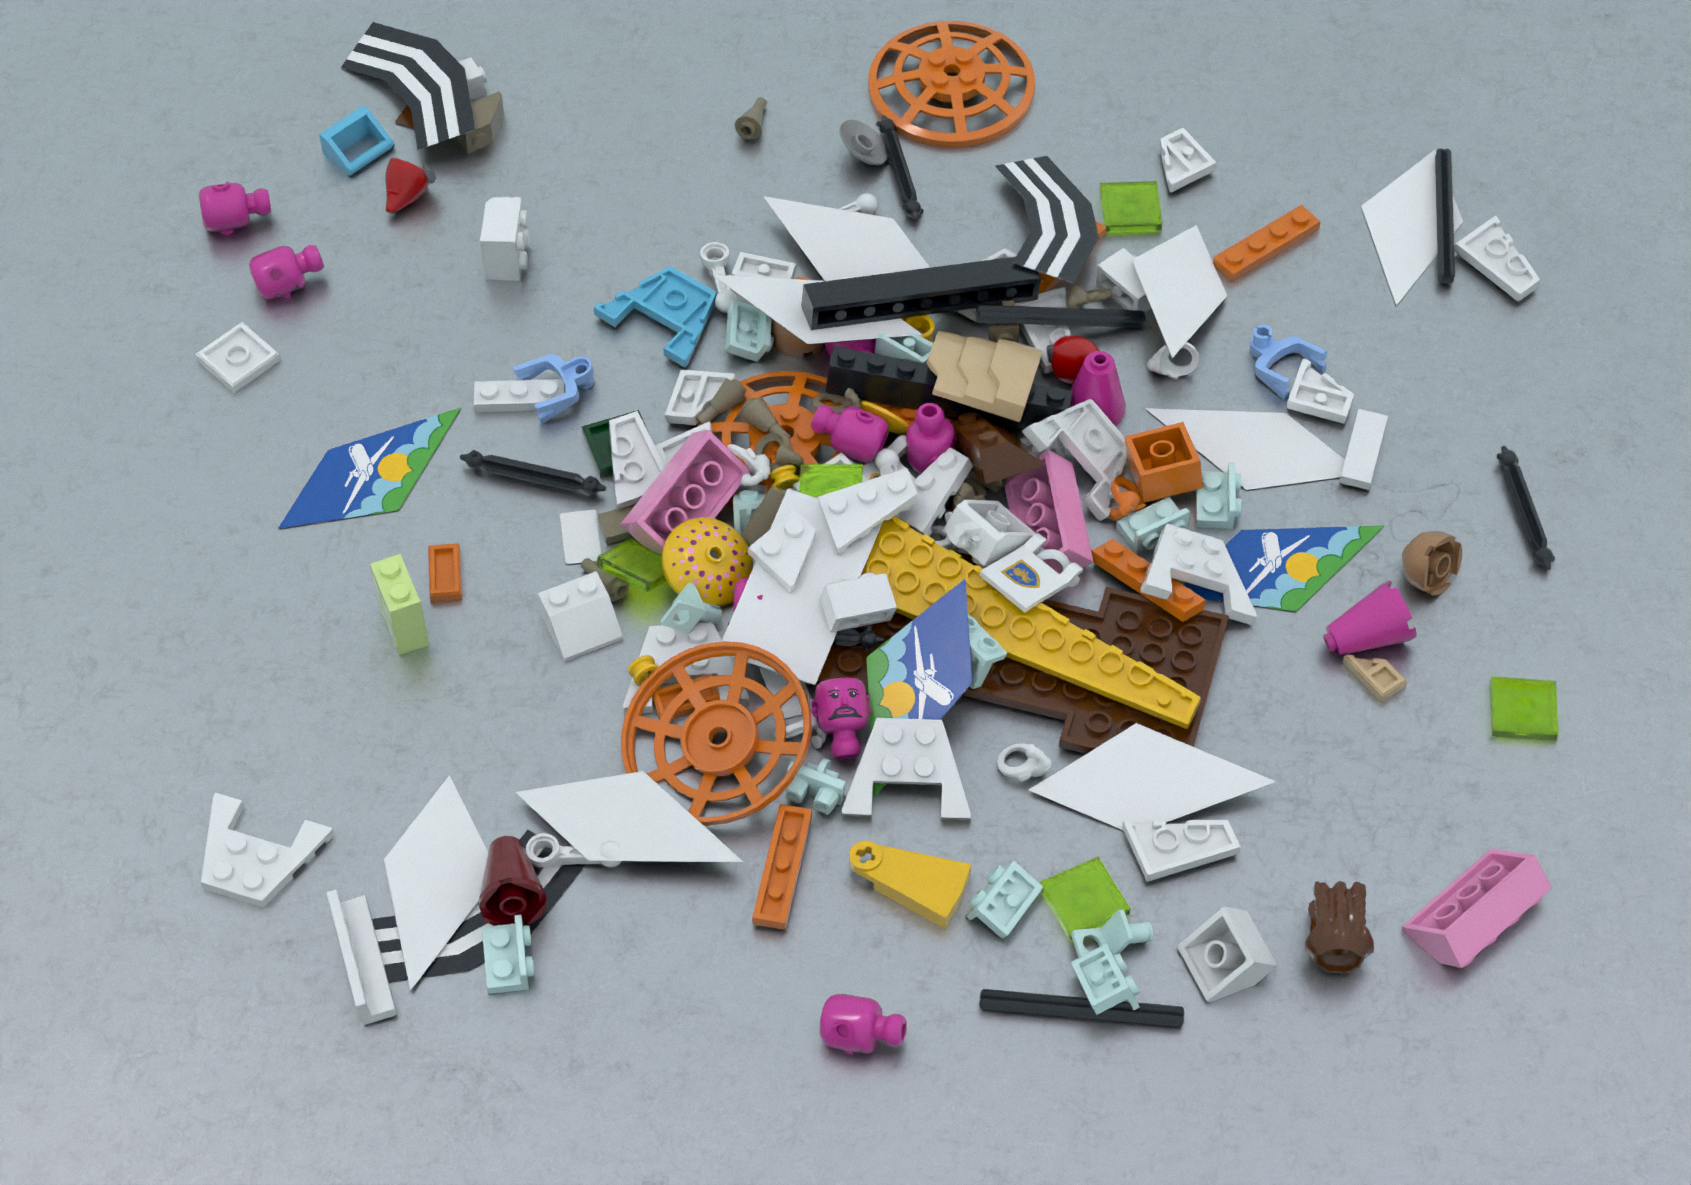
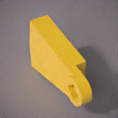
(914, 880)

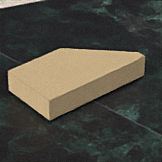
(1376, 675)

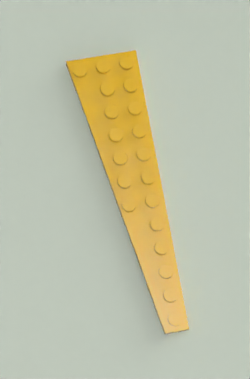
(1040, 637)

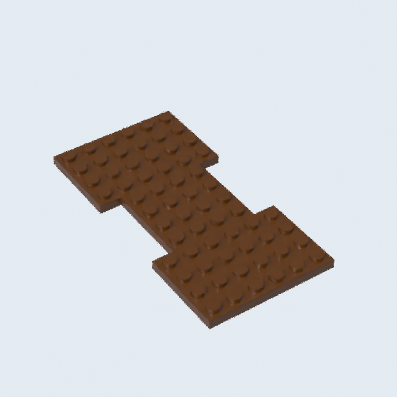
(1127, 620)

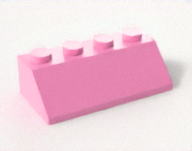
(689, 487)
(1051, 506)
(1478, 906)

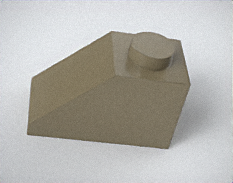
(487, 119)

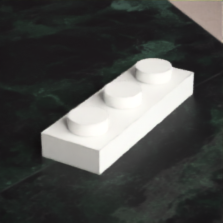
(515, 394)

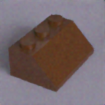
(992, 448)

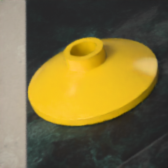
(895, 423)

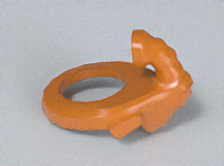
(1127, 500)

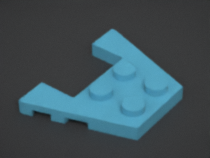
(672, 301)

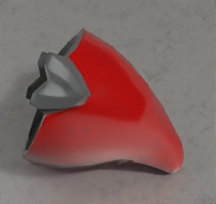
(405, 183)
(1068, 356)

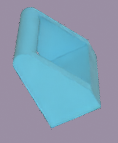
(350, 131)

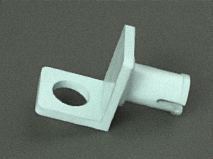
(690, 610)
(1115, 933)

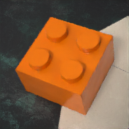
(1163, 462)

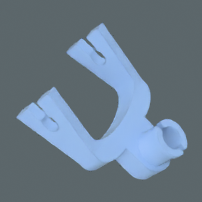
(1269, 350)
(574, 373)

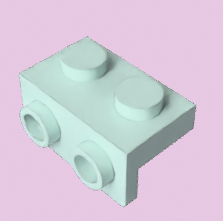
(747, 331)

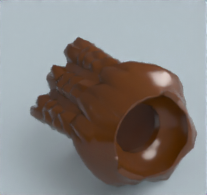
(1337, 928)

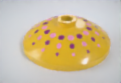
(688, 559)

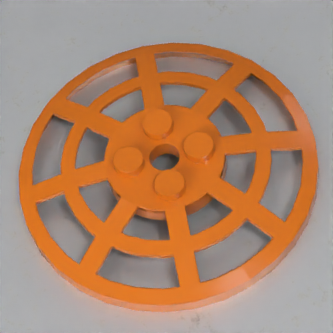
(952, 89)
(790, 417)
(718, 717)

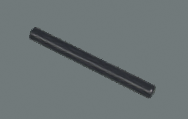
(1445, 219)
(1060, 316)
(1079, 1008)

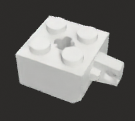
(504, 238)
(986, 530)

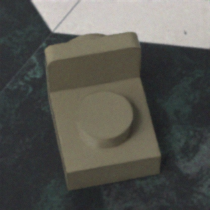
(1004, 331)

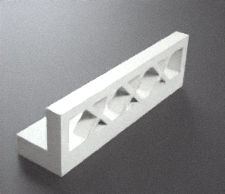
(362, 958)

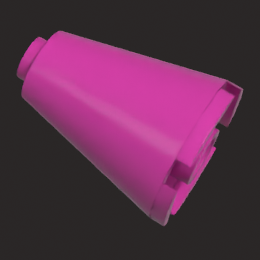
(1101, 383)
(1371, 623)

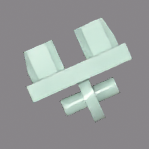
(818, 782)

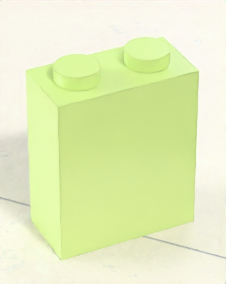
(399, 604)

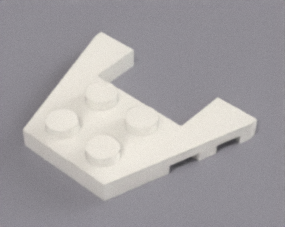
(1092, 442)
(1201, 562)
(667, 642)
(907, 754)
(248, 865)

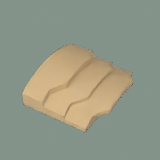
(984, 372)

